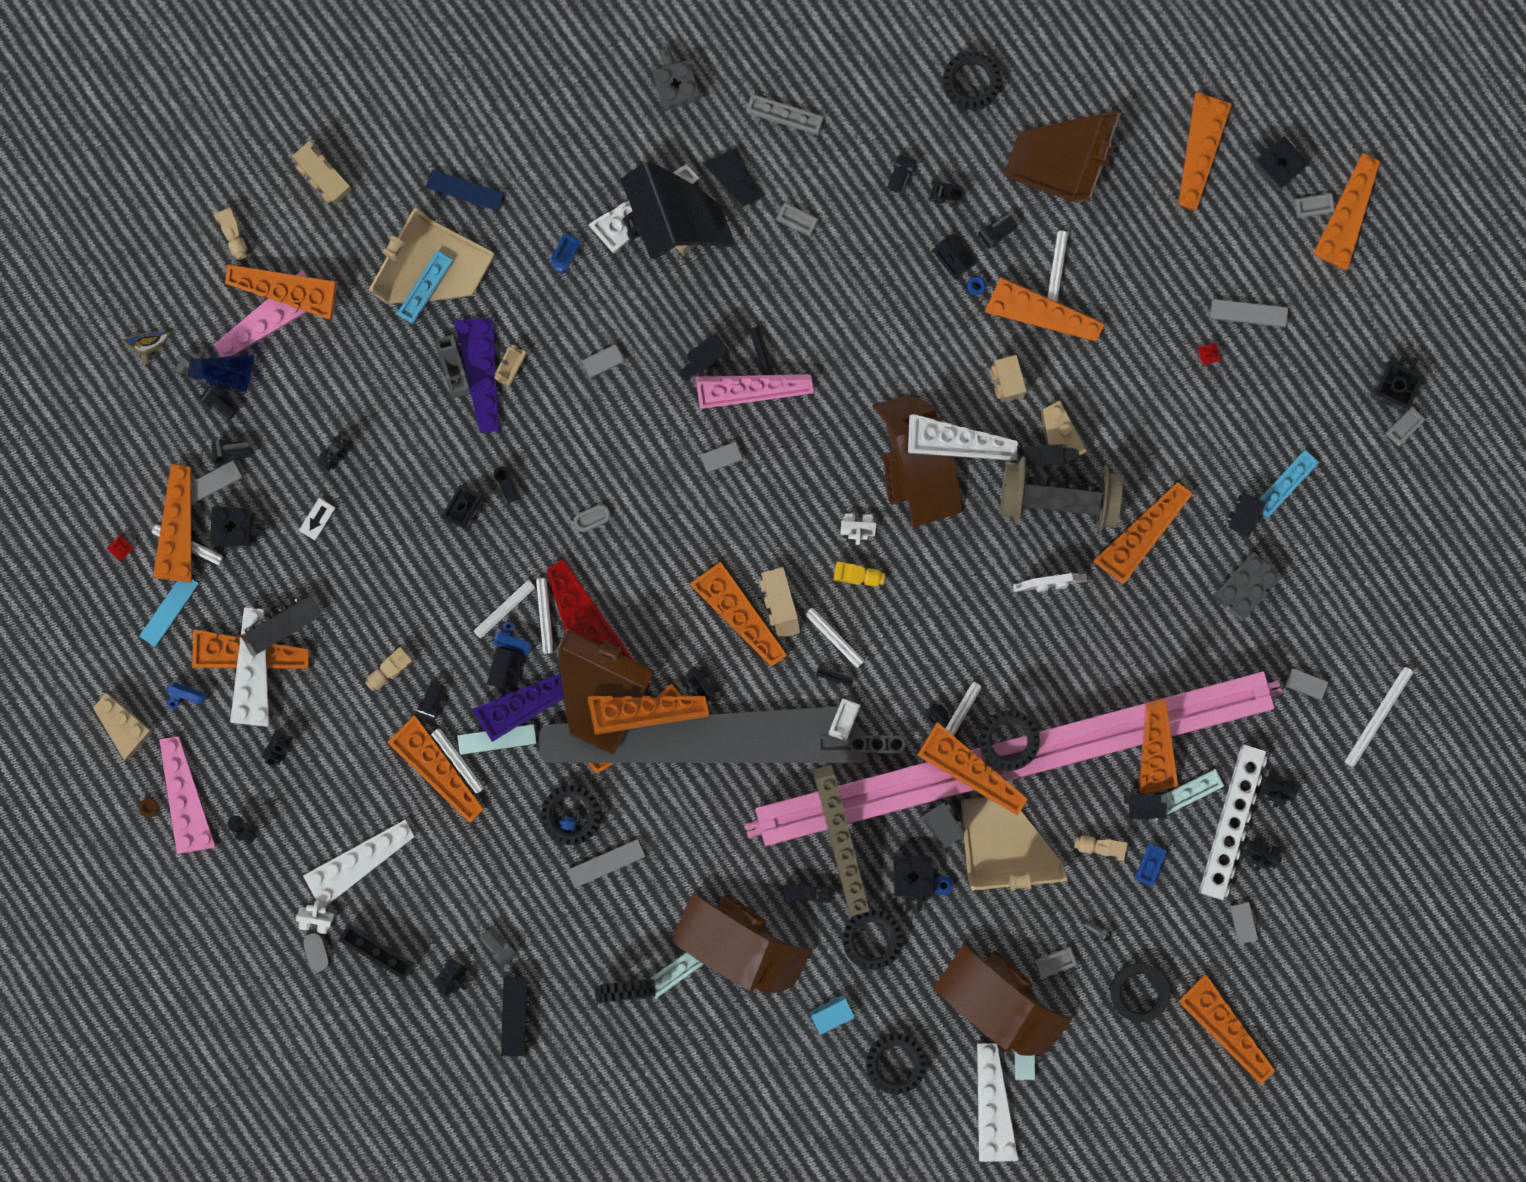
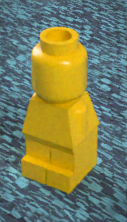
(856, 575)

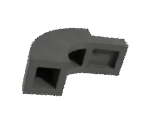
(452, 366)

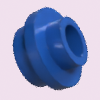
(980, 281)
(568, 823)
(948, 881)

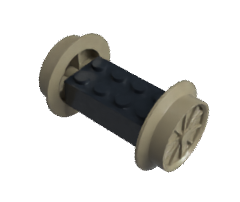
(1065, 497)

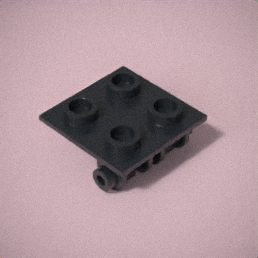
(339, 443)

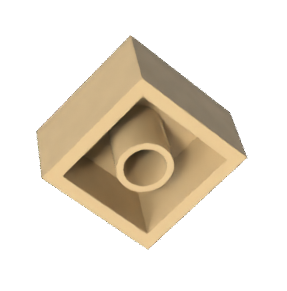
(1008, 379)

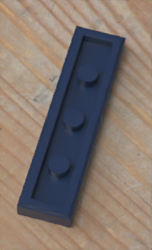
(464, 190)

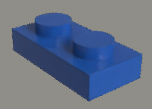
(1150, 865)

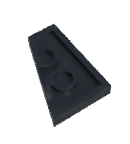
(734, 176)

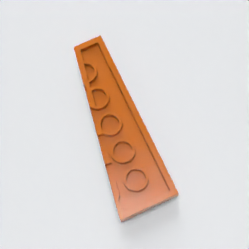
(1204, 136)
(1344, 225)
(300, 292)
(1027, 306)
(175, 542)
(1132, 546)
(222, 651)
(627, 713)
(1157, 756)
(428, 760)
(961, 763)
(1216, 1017)

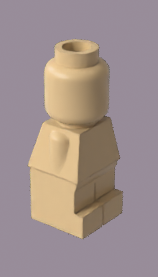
(232, 232)
(389, 669)
(1107, 848)

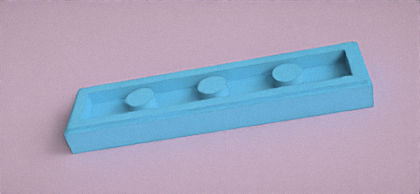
(425, 287)
(1288, 482)
(168, 612)

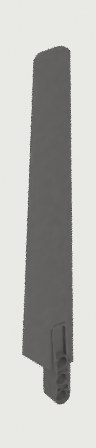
(724, 738)

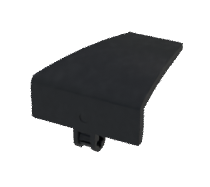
(671, 212)

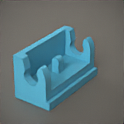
(831, 1014)

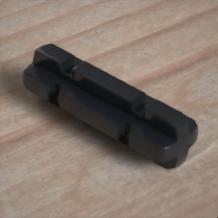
(834, 676)

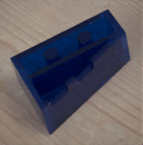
(223, 371)

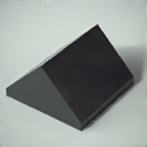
(463, 507)

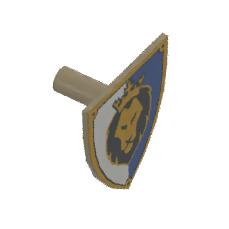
(146, 343)

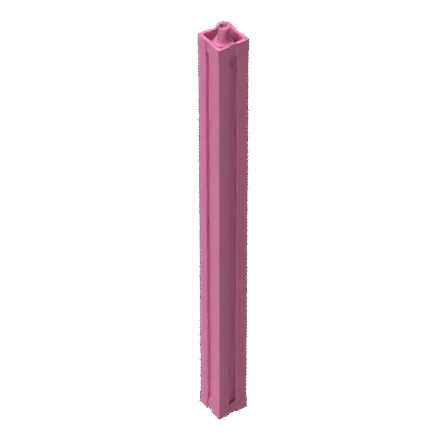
(1057, 748)

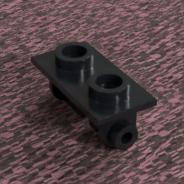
(937, 714)

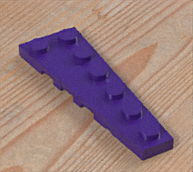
(478, 354)
(518, 707)

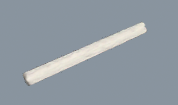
(1379, 716)

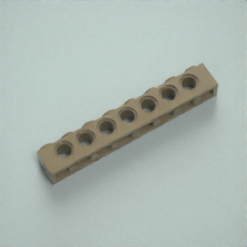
(841, 840)

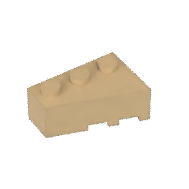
(321, 174)
(1060, 430)
(780, 602)
(122, 726)

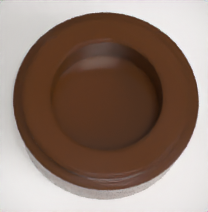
(148, 807)

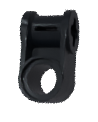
(944, 194)

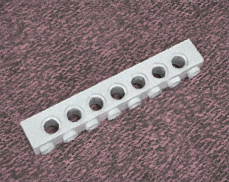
(1208, 886)

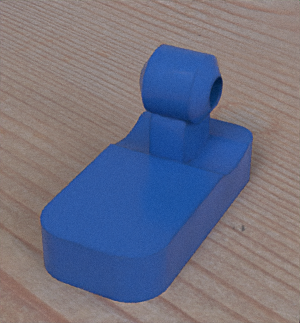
(564, 253)
(508, 642)
(181, 691)

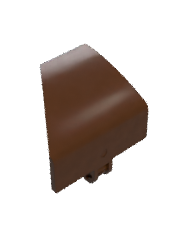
(1064, 156)
(596, 671)

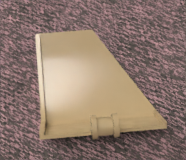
(414, 249)
(1005, 849)

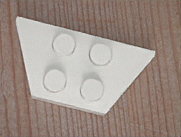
(1044, 583)

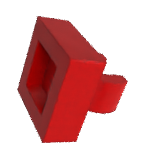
(1208, 354)
(120, 548)

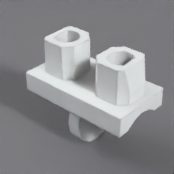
(858, 530)
(314, 915)

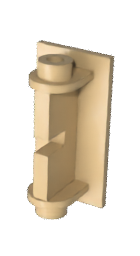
(506, 373)

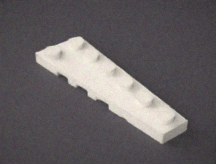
(610, 226)
(945, 439)
(251, 688)
(345, 870)
(994, 1119)

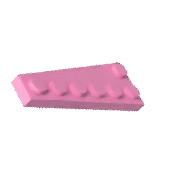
(257, 325)
(730, 390)
(186, 810)

